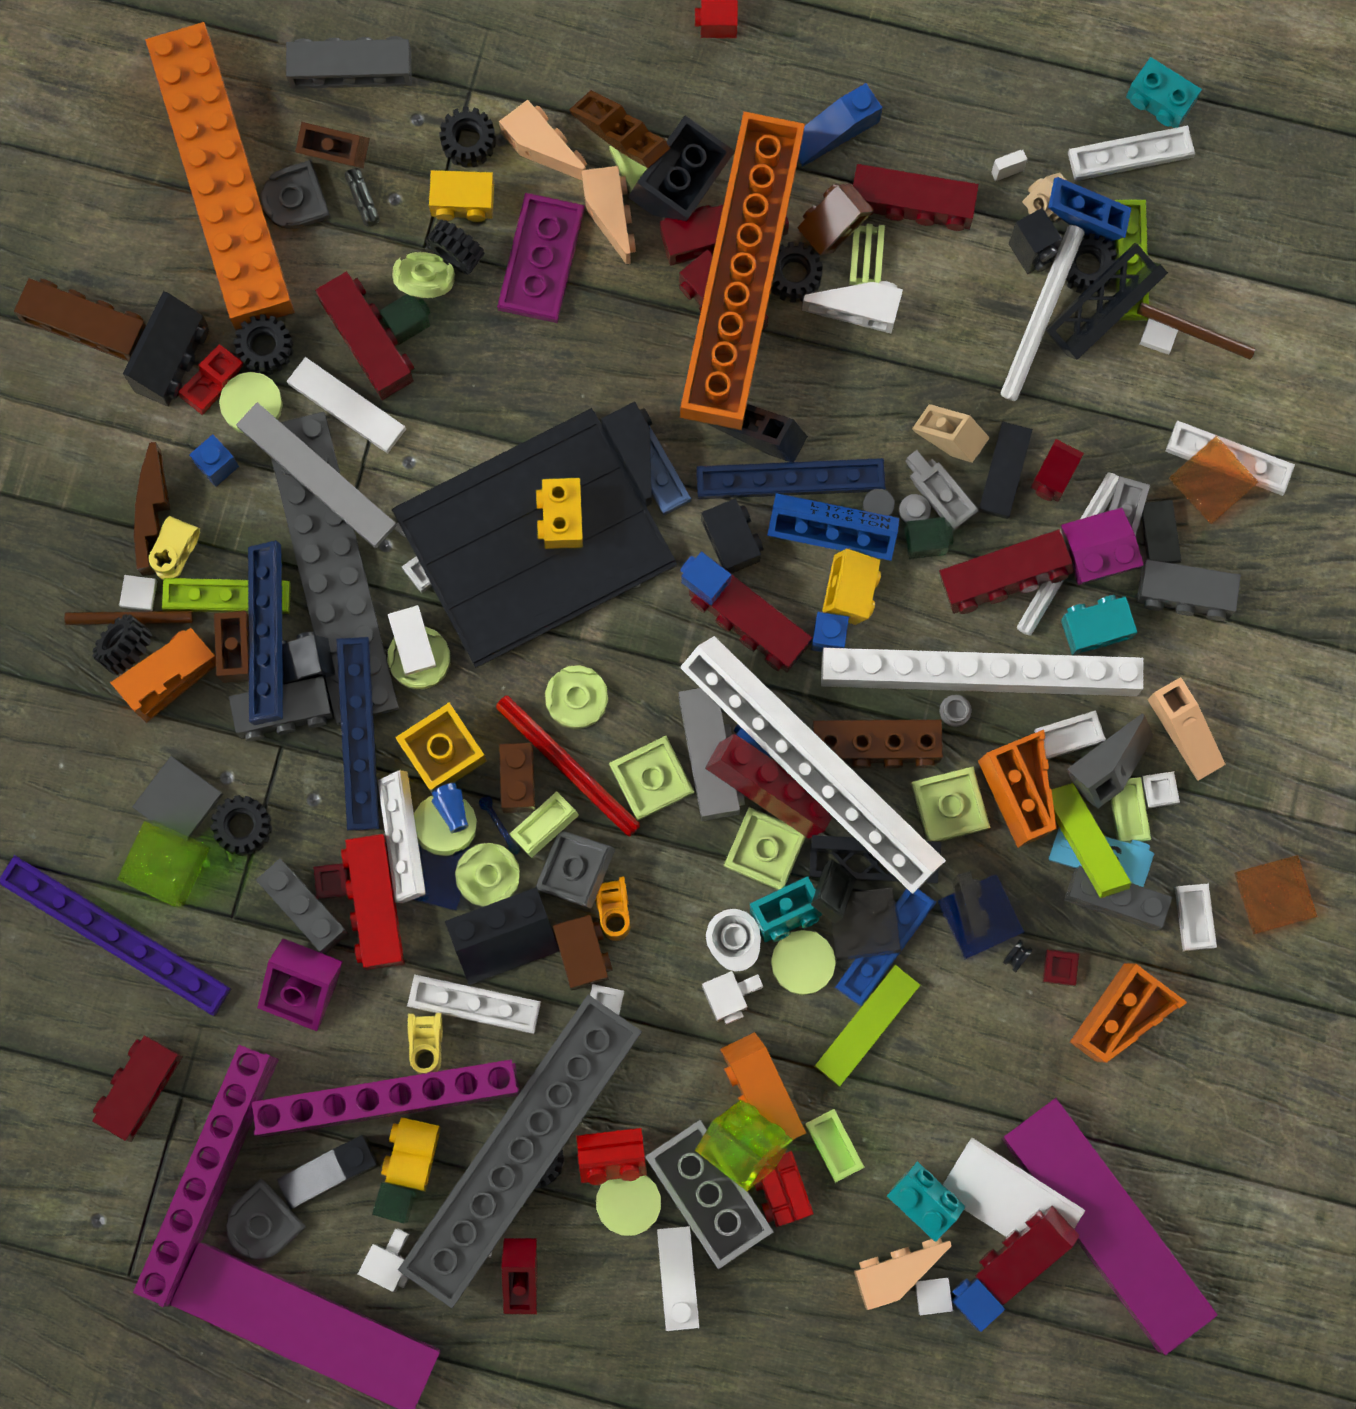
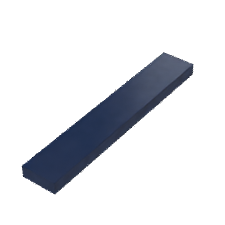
(790, 478)
(265, 633)
(358, 733)

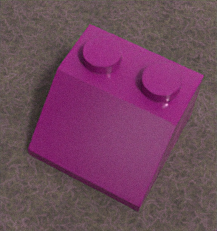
(1101, 546)
(299, 984)

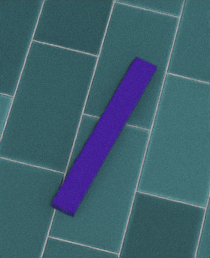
(114, 935)

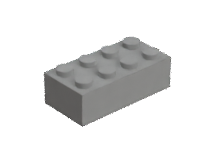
(709, 1200)

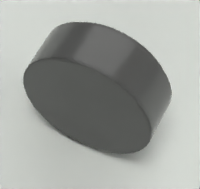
(879, 502)

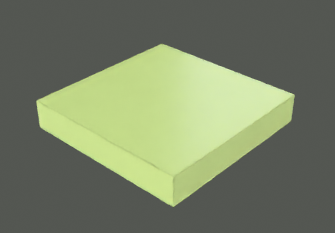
(651, 778)
(950, 805)
(765, 849)

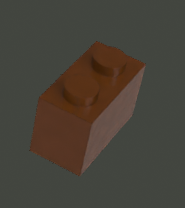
(332, 145)
(834, 218)
(232, 646)
(517, 778)
(581, 952)

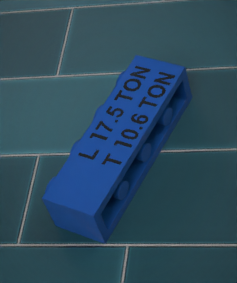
(833, 526)

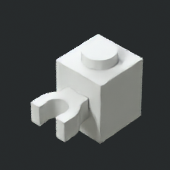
(727, 995)
(383, 1263)

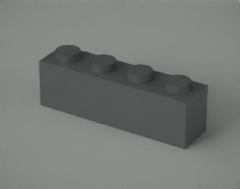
(348, 63)

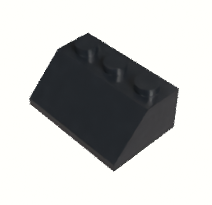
(682, 174)
(166, 350)
(502, 936)

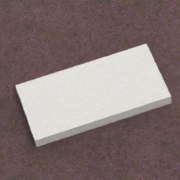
(1002, 1191)

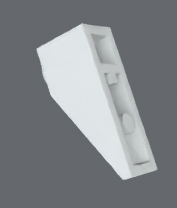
(863, 304)
(678, 1278)

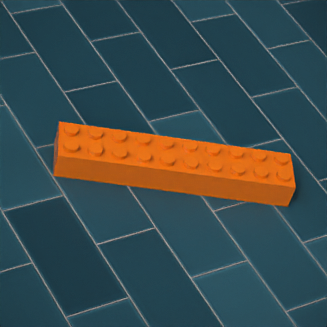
(219, 175)
(742, 271)

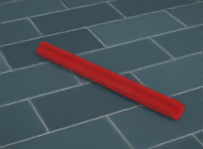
(567, 765)

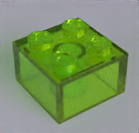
(163, 863)
(743, 1144)

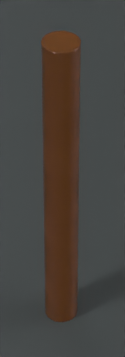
(1195, 330)
(143, 617)

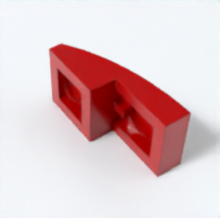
(211, 378)

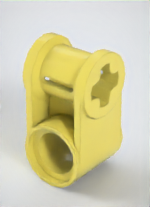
(175, 543)
(425, 1040)

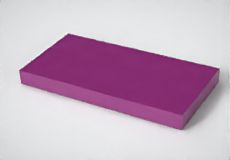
(541, 257)

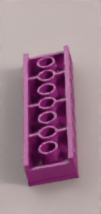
(385, 1098)
(206, 1175)
(1112, 1228)
(305, 1327)

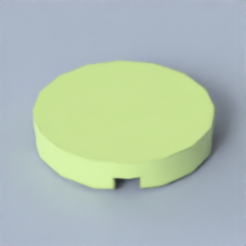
(423, 275)
(244, 392)
(426, 678)
(576, 697)
(435, 834)
(487, 874)
(803, 962)
(628, 1205)

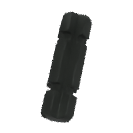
(362, 197)

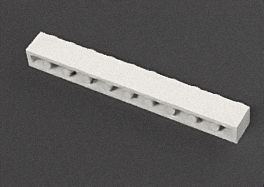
(982, 672)
(812, 764)

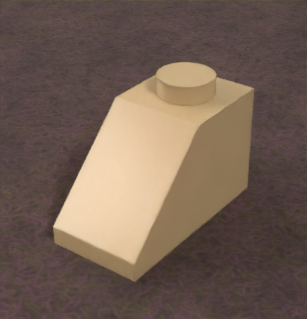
(951, 432)

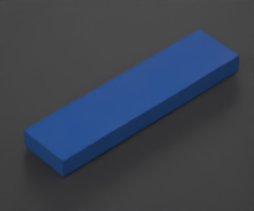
(867, 971)

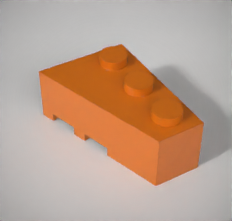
(165, 674)
(1021, 787)
(1124, 1013)
(760, 1083)

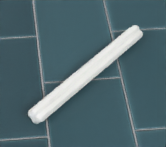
(1042, 313)
(1048, 590)

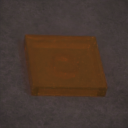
(1213, 480)
(1275, 894)

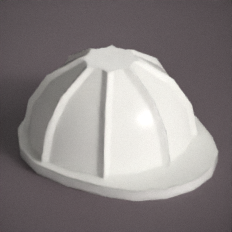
(734, 939)

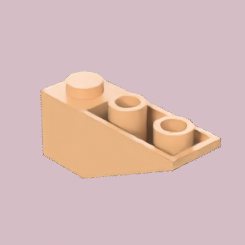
(536, 140)
(605, 205)
(1187, 728)
(893, 1278)

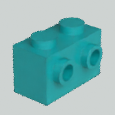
(1163, 93)
(1098, 625)
(785, 910)
(926, 1201)

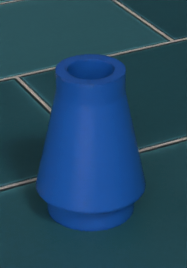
(450, 805)

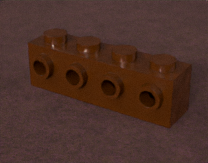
(79, 319)
(883, 741)

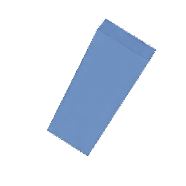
(665, 482)

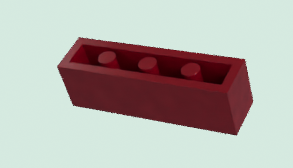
(917, 197)
(691, 238)
(364, 335)
(1006, 572)
(757, 624)
(768, 785)

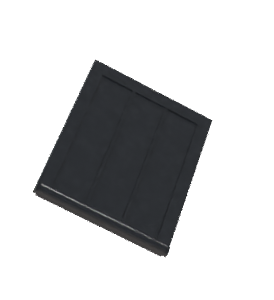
(485, 550)

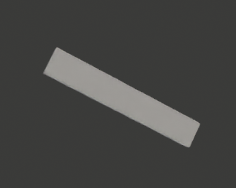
(316, 475)

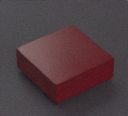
(330, 881)
(1060, 968)

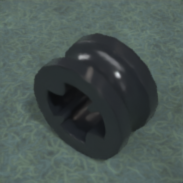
(1017, 955)

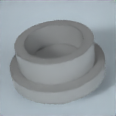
(914, 508)
(955, 710)

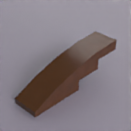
(619, 129)
(150, 499)

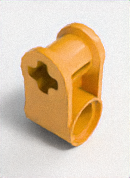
(611, 903)

